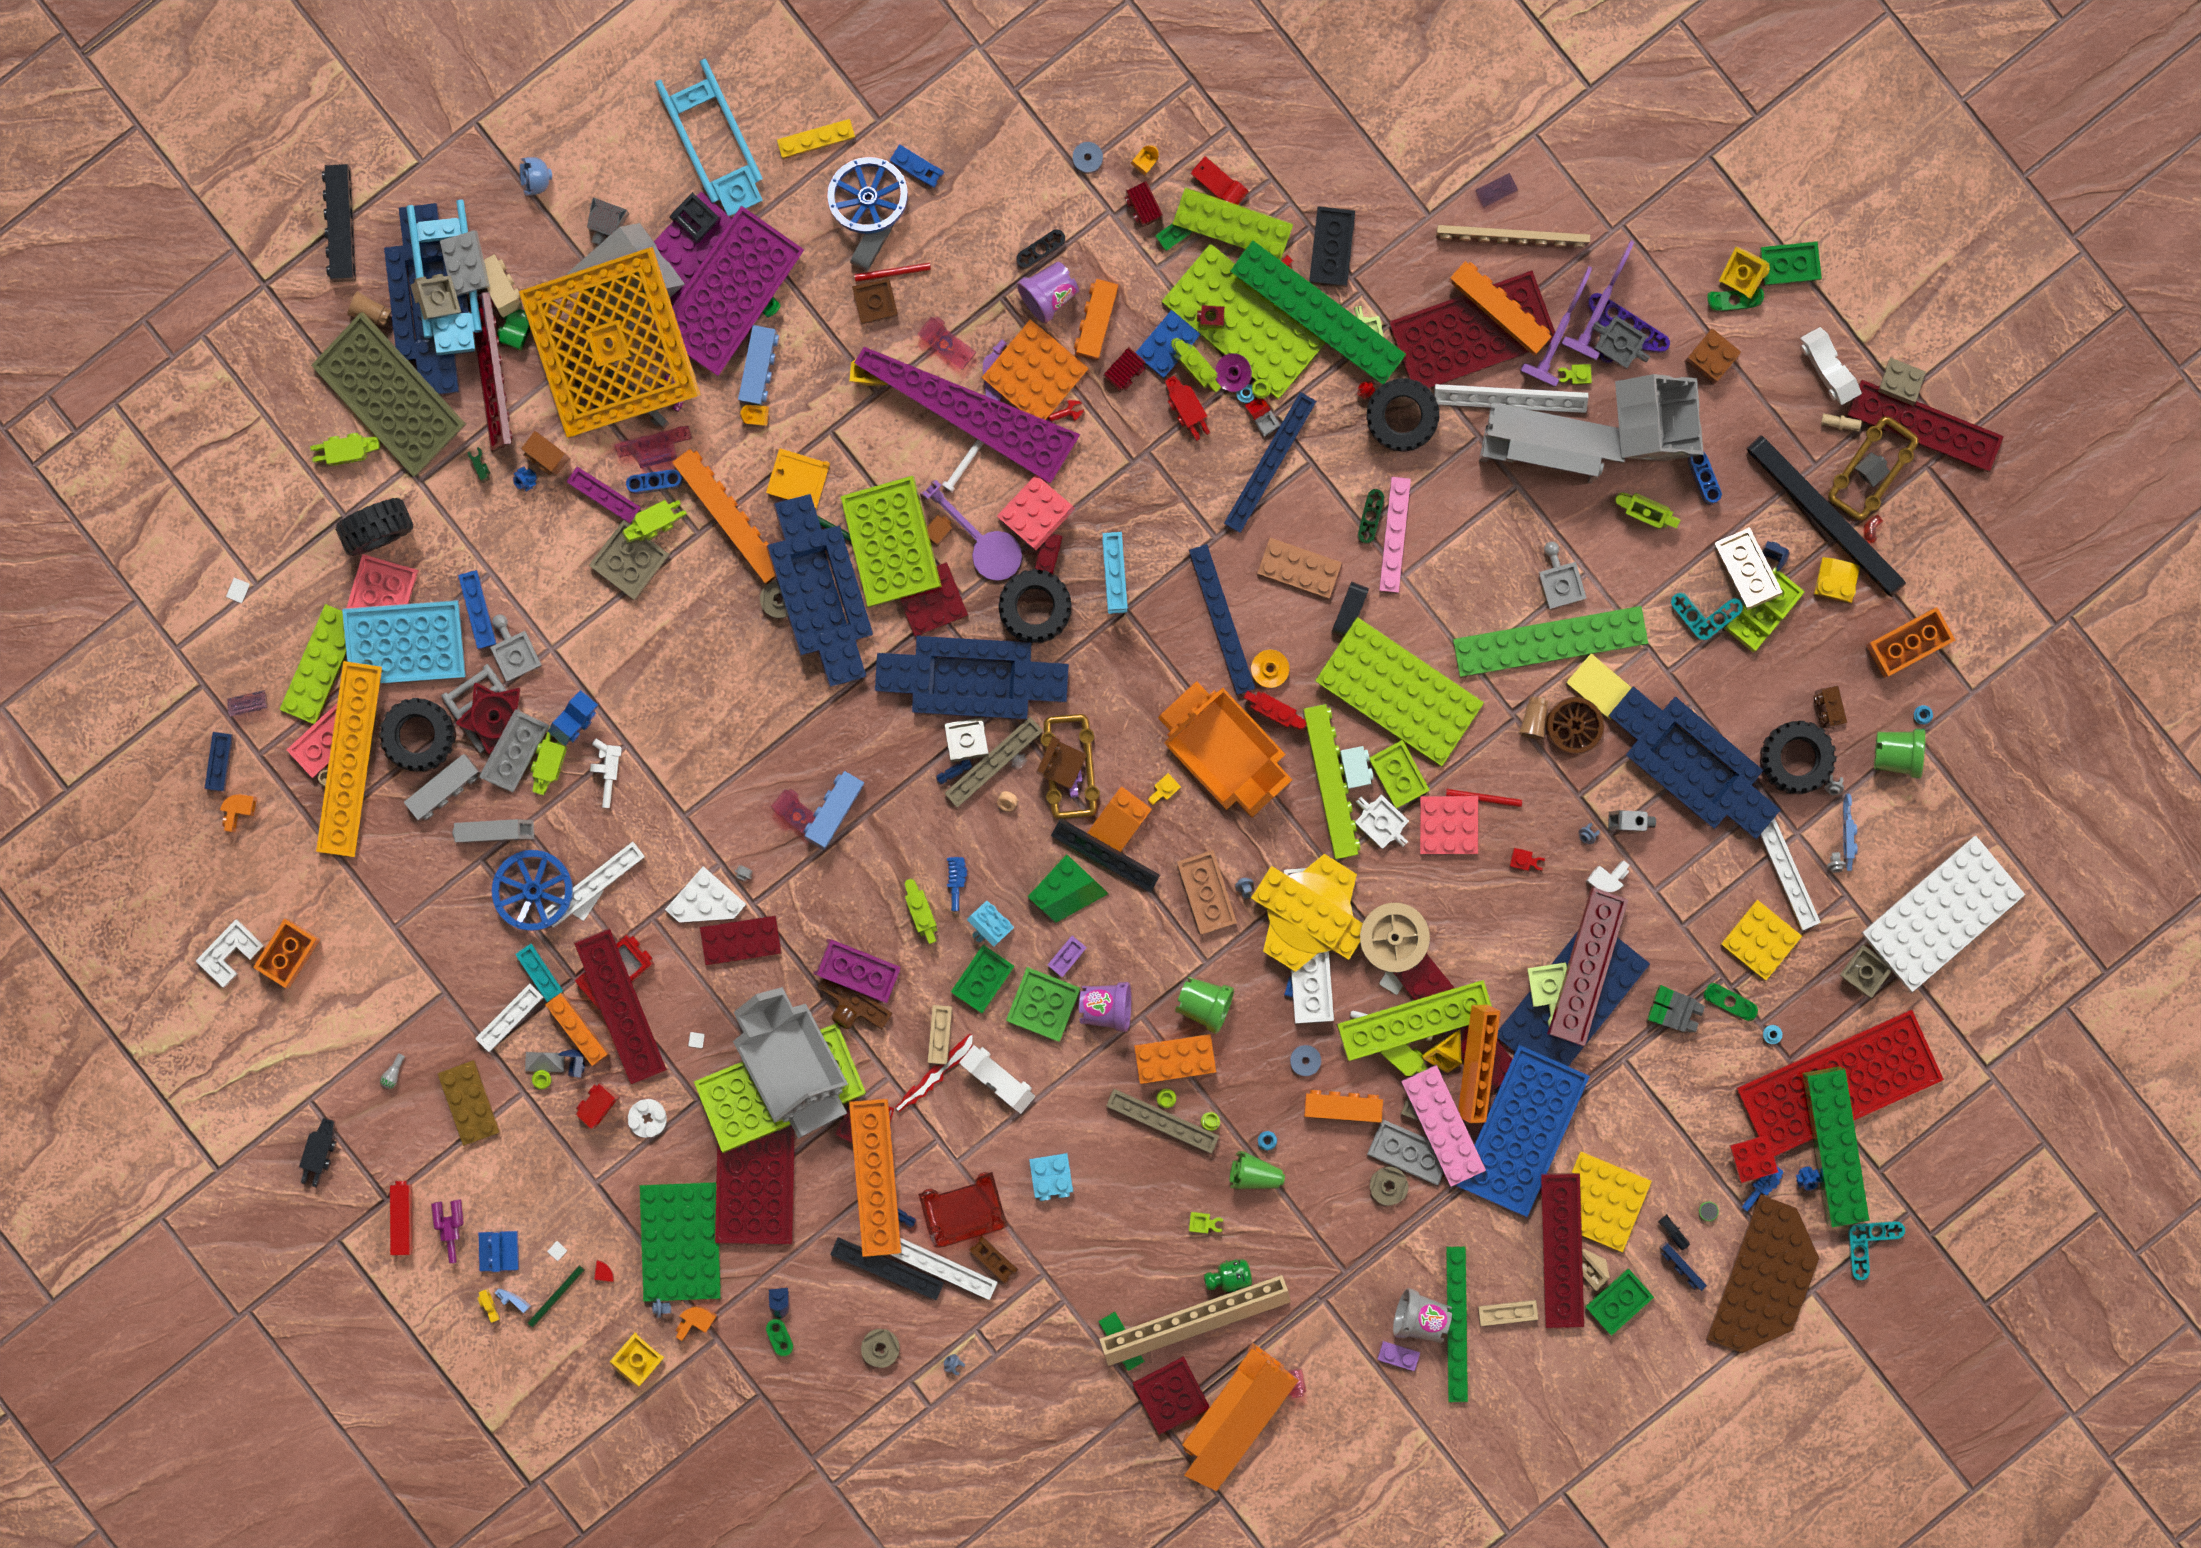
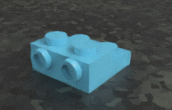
(1051, 1176)

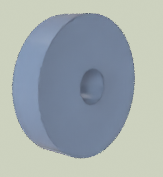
(1091, 149)
(1314, 1060)

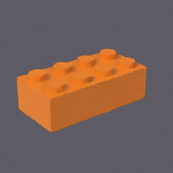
(1910, 642)
(1175, 1058)

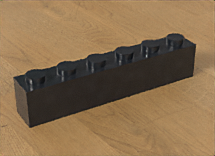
(339, 223)

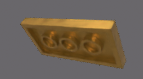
(468, 1102)

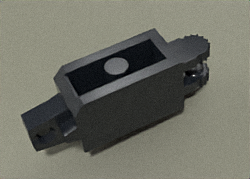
(317, 1151)

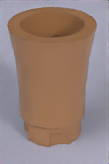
(374, 311)
(1534, 719)

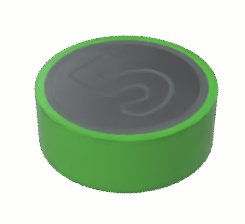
(1708, 1211)

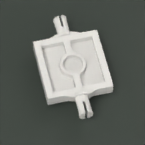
(1381, 821)

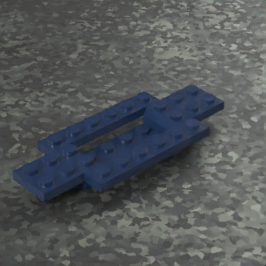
(437, 370)
(812, 594)
(969, 684)
(1690, 769)

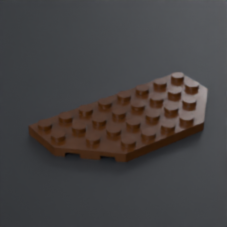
(1766, 1279)

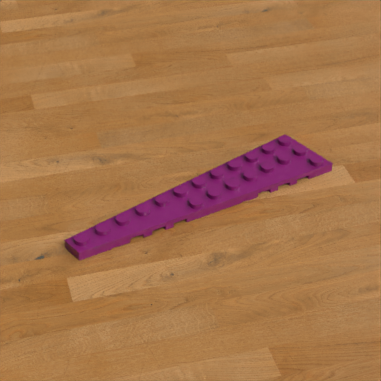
(1014, 433)

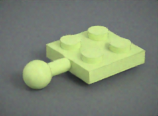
(1546, 985)

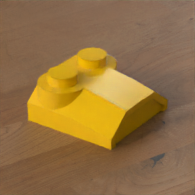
(1744, 271)
(1837, 579)
(636, 1360)

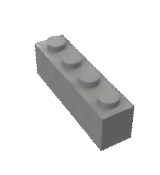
(442, 787)

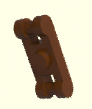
(993, 1259)

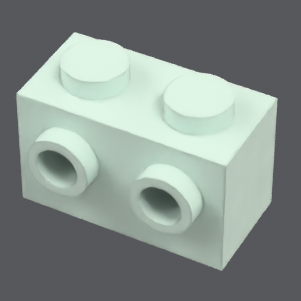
(1356, 767)

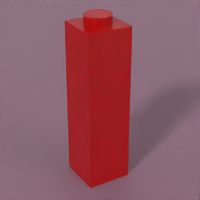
(401, 1219)

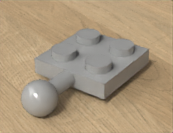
(1561, 583)
(514, 654)

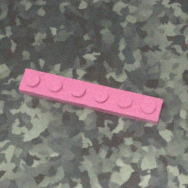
(1394, 534)

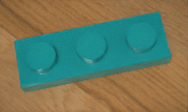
(539, 972)

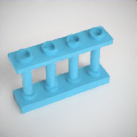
(1114, 572)

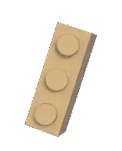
(501, 290)

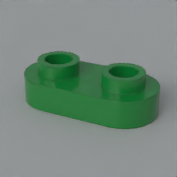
(779, 1337)

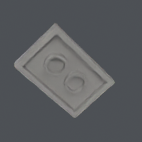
(465, 262)

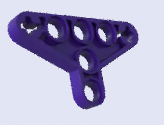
(1605, 320)

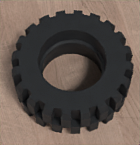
(1402, 388)
(374, 526)
(1035, 580)
(391, 730)
(1823, 757)

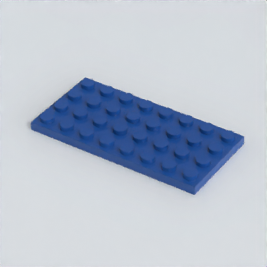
(1524, 1129)

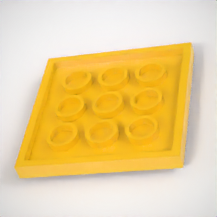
(1608, 1200)

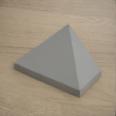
(544, 1061)

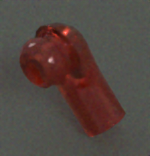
(1870, 529)

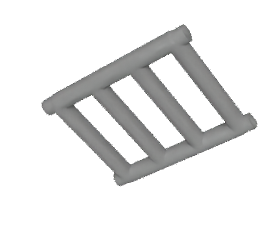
(458, 713)

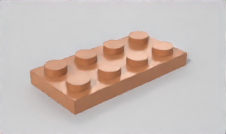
(1299, 568)
(1206, 892)

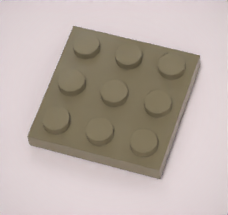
(629, 564)

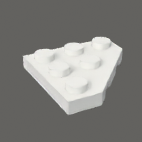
(705, 900)

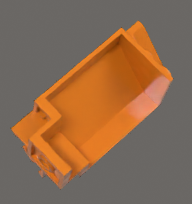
(1224, 748)
(1237, 1417)

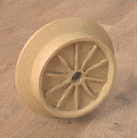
(1411, 941)

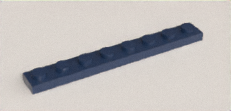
(1270, 462)
(1221, 619)

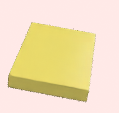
(1598, 685)

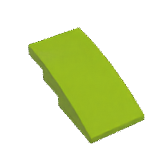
(1756, 624)

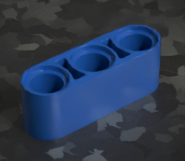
(645, 481)
(1704, 487)

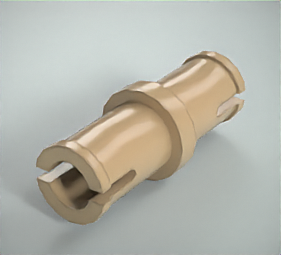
(1841, 422)

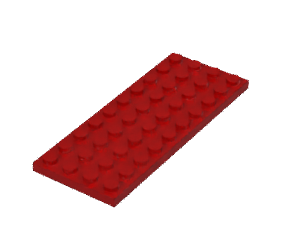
(1880, 1069)

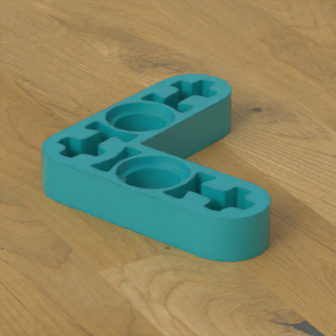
(1701, 620)
(1862, 1241)

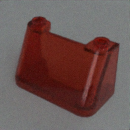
(963, 1211)

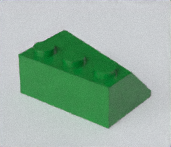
(1066, 890)

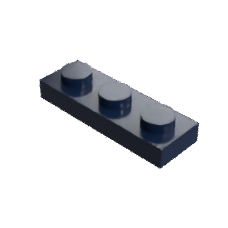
(218, 761)
(1682, 1267)

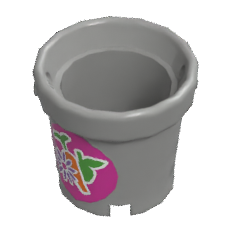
(1421, 1317)

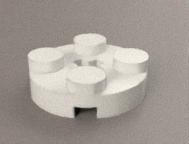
(642, 1108)

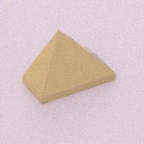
(1594, 1269)

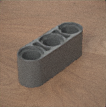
(869, 248)

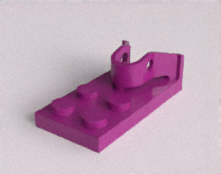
(857, 970)

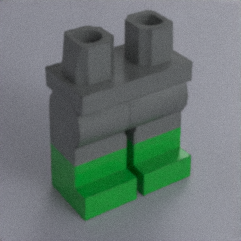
(1680, 1013)

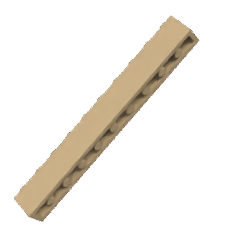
(1195, 1320)

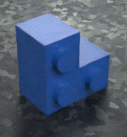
(574, 718)

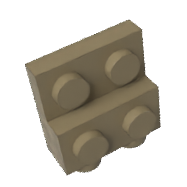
(436, 296)

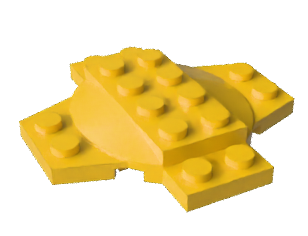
(1309, 912)

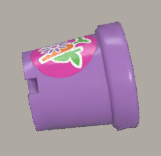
(1047, 291)
(1106, 1006)

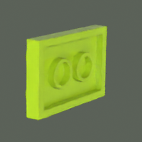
(1399, 774)

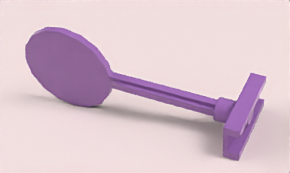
(1582, 343)
(1541, 370)
(995, 553)

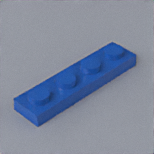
(477, 609)

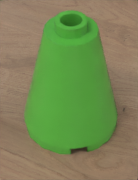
(1254, 1173)

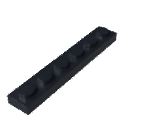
(1105, 855)
(887, 1269)

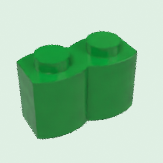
(515, 330)

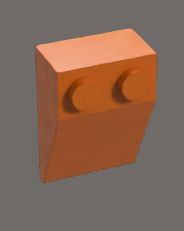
(1120, 819)

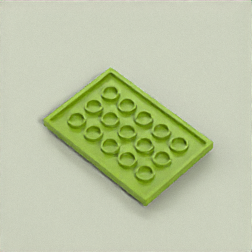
(891, 541)

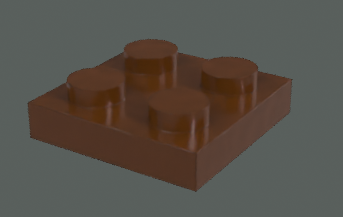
(875, 300)

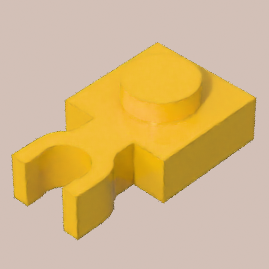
(486, 1301)

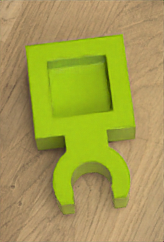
(1579, 374)
(1201, 1222)

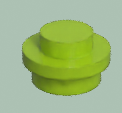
(1261, 388)
(541, 1079)
(1166, 1098)
(1210, 1121)

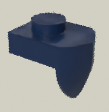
(1776, 552)
(576, 1063)
(779, 1302)

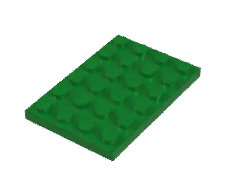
(679, 1242)

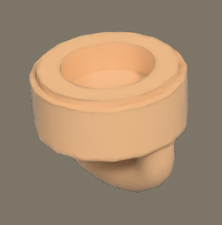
(1007, 801)

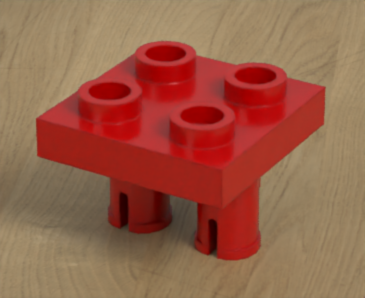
(1753, 1158)

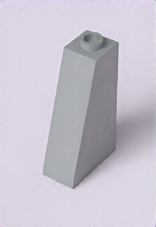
(493, 831)

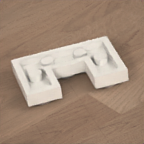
(233, 937)

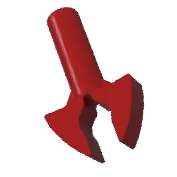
(1067, 412)

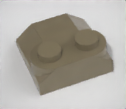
(1866, 971)

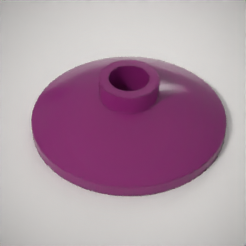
(1225, 369)

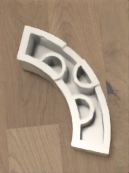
(1837, 378)
(995, 1077)

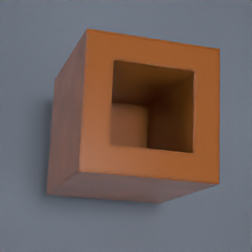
(939, 529)

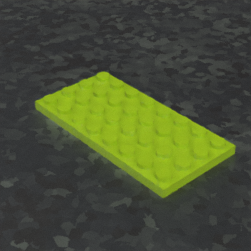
(1252, 324)
(1399, 691)
(738, 1109)

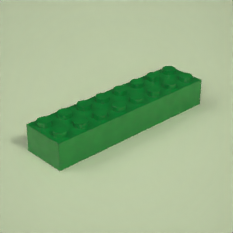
(1836, 1146)

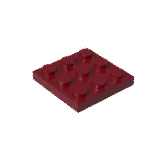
(935, 607)
(1171, 1395)

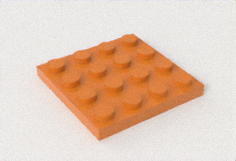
(1034, 372)

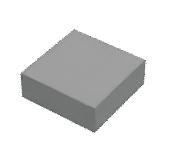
(1267, 423)

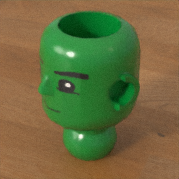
(1231, 1276)

